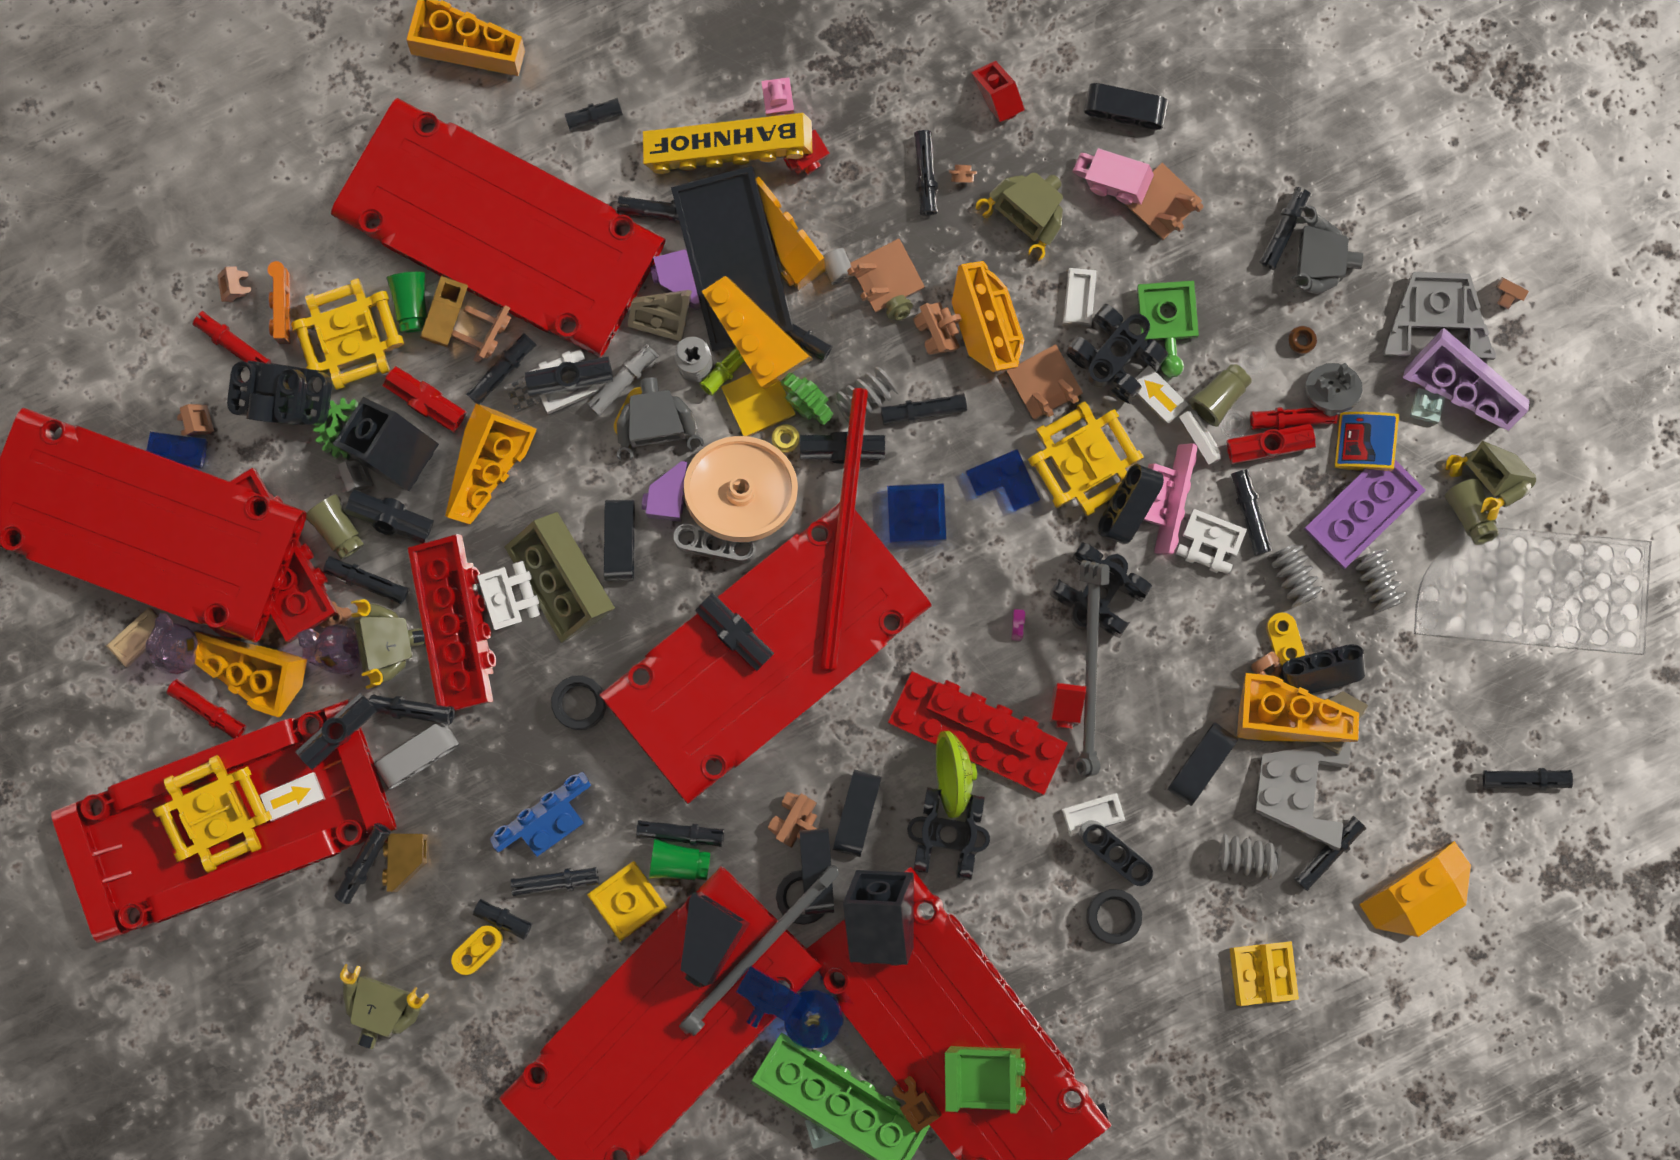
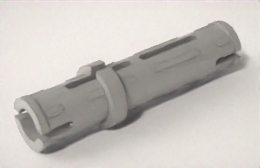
(631, 370)

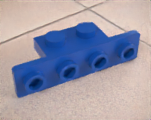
(547, 820)

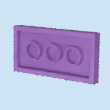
(1363, 512)

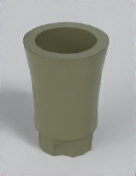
(1220, 394)
(1467, 502)
(335, 526)

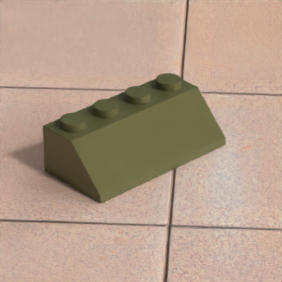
(560, 576)

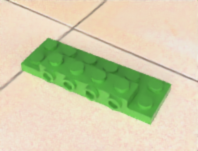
(837, 1101)

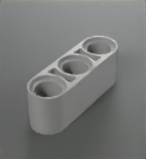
(699, 545)
(416, 755)

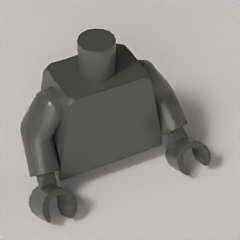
(1322, 254)
(654, 419)

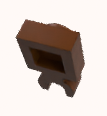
(918, 1109)

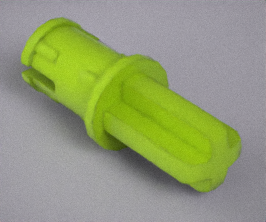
(722, 372)

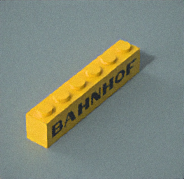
(727, 142)

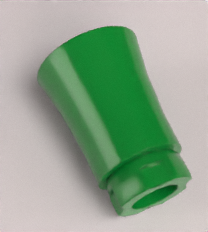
(409, 300)
(678, 862)

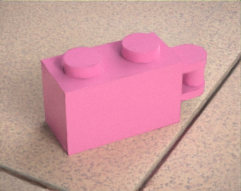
(777, 97)
(1115, 176)

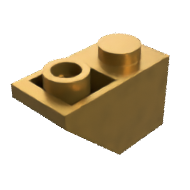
(443, 311)
(405, 858)

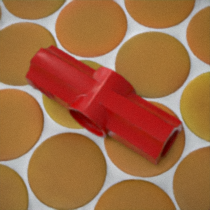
(424, 399)
(1288, 440)

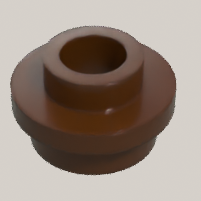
(1306, 332)

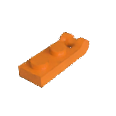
(280, 303)

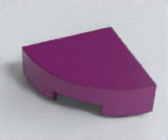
(1018, 622)

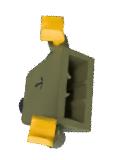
(1030, 205)
(1499, 471)
(383, 641)
(378, 1006)

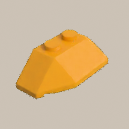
(988, 317)
(1422, 894)

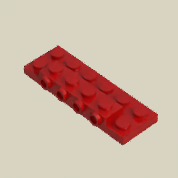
(302, 596)
(453, 623)
(988, 733)

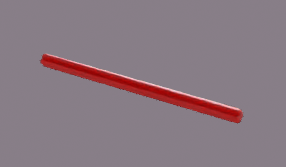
(844, 529)

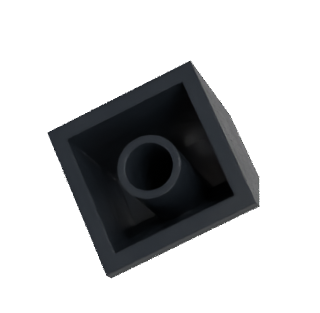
(386, 443)
(880, 917)
(709, 939)

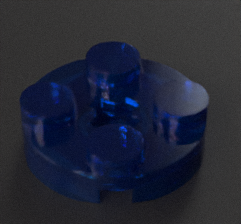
(830, 1020)

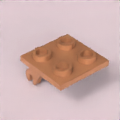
(1166, 203)
(886, 275)
(497, 324)
(1045, 382)

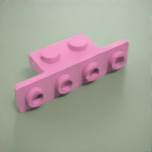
(1169, 505)

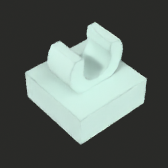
(1427, 406)
(819, 1136)

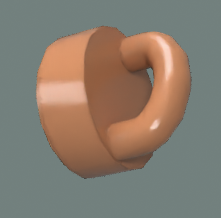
(1266, 661)

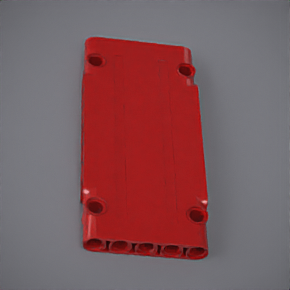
(498, 226)
(144, 525)
(714, 704)
(128, 859)
(960, 999)
(623, 1063)

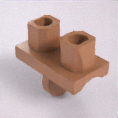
(941, 325)
(798, 819)

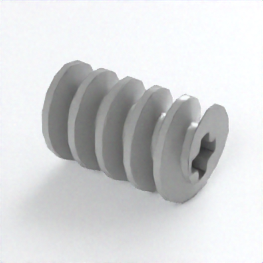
(691, 349)
(876, 387)
(1296, 574)
(1380, 580)
(1249, 856)

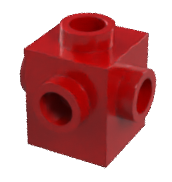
(809, 162)

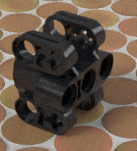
(1121, 383)
(279, 394)
(1130, 584)
(932, 829)

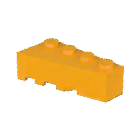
(462, 39)
(757, 337)

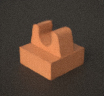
(229, 284)
(1510, 292)
(195, 420)

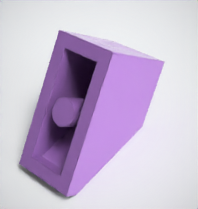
(675, 275)
(666, 495)

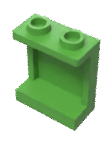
(984, 1078)

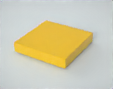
(755, 406)
(627, 901)

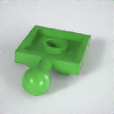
(1181, 326)

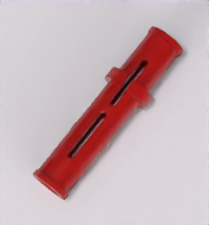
(221, 335)
(1285, 418)
(213, 714)

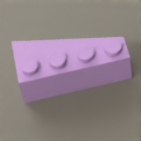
(1466, 380)

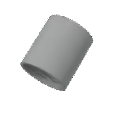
(837, 265)

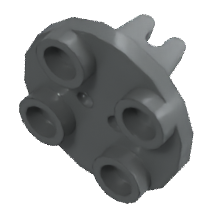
(1323, 394)

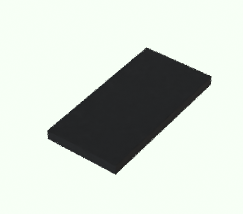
(731, 238)

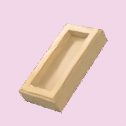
(132, 640)

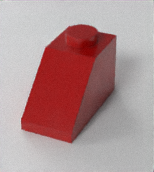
(998, 91)
(1067, 705)

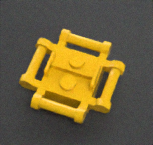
(348, 334)
(1084, 458)
(212, 813)

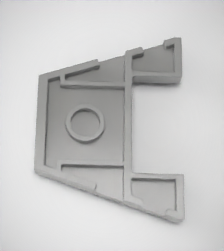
(1438, 303)
(1289, 790)

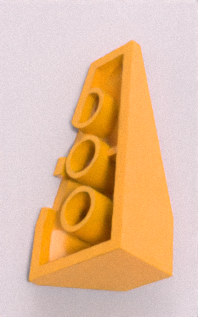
(795, 250)
(486, 455)
(256, 673)
(1284, 713)

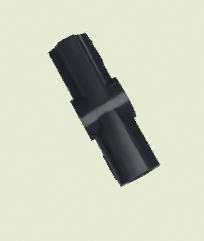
(587, 374)
(833, 447)
(389, 516)
(734, 632)
(322, 744)

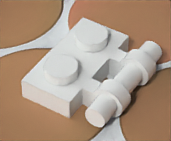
(559, 400)
(1215, 534)
(500, 597)

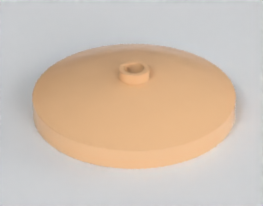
(740, 489)

